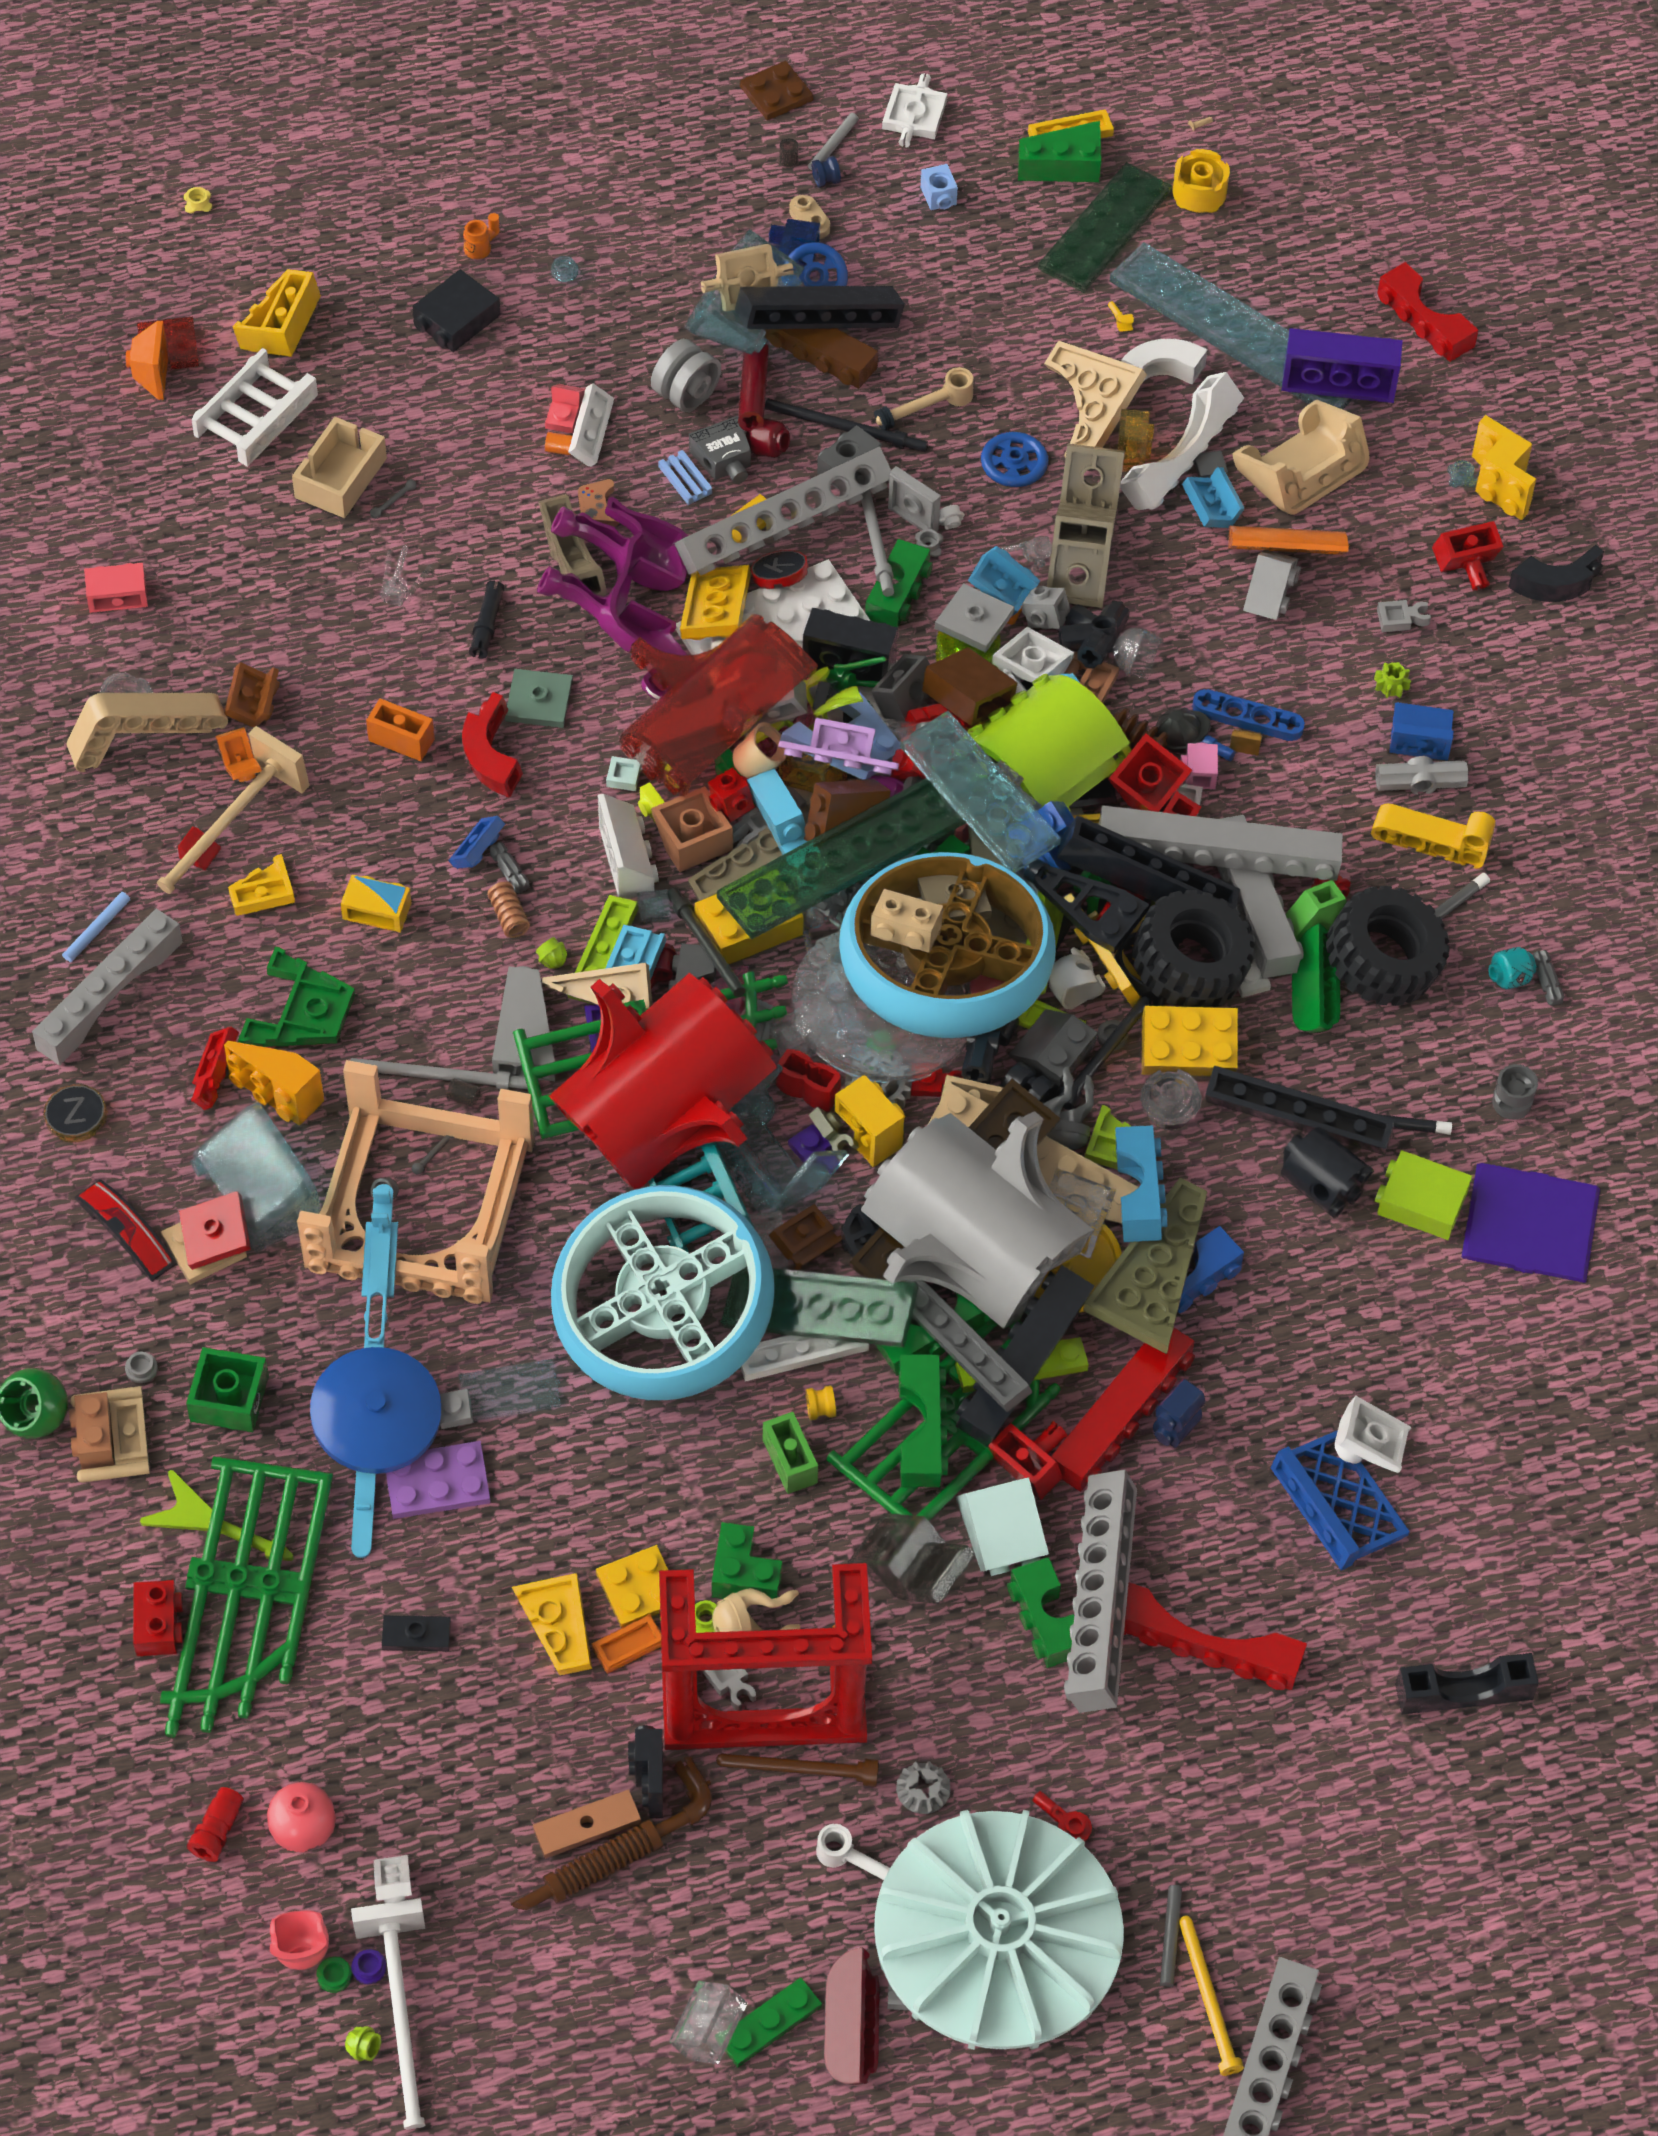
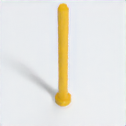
(1230, 2063)

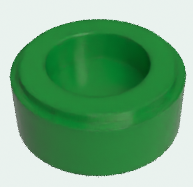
(334, 1974)

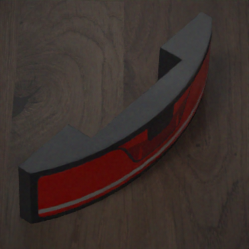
(127, 1228)

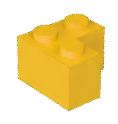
(873, 1118)

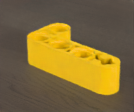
(1436, 835)

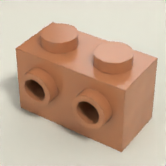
(93, 1430)

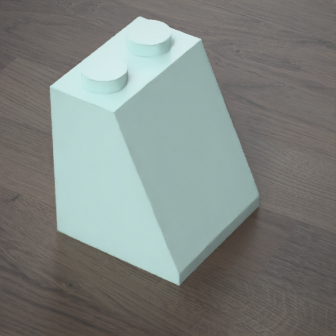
(1003, 1525)

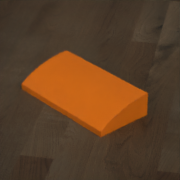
(1288, 540)

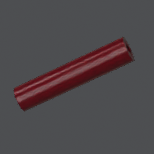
(753, 389)

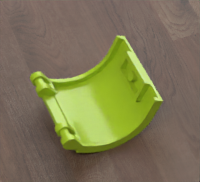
(1054, 739)

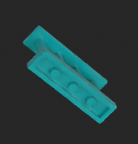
(723, 1188)

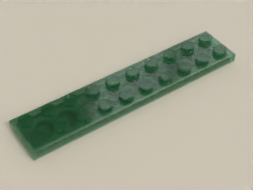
(839, 858)

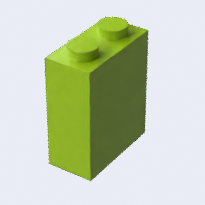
(1423, 1194)

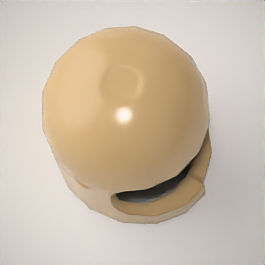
(750, 759)

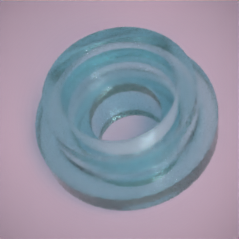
(564, 263)

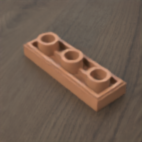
(606, 1815)

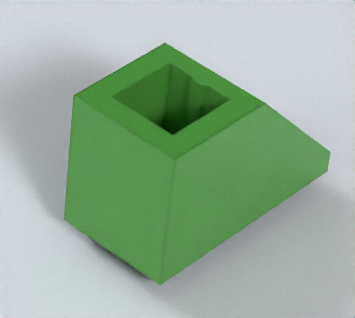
(1316, 905)

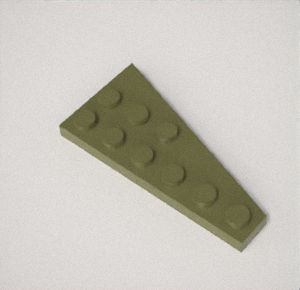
(1149, 1276)

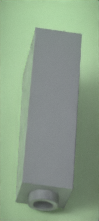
(521, 1009)

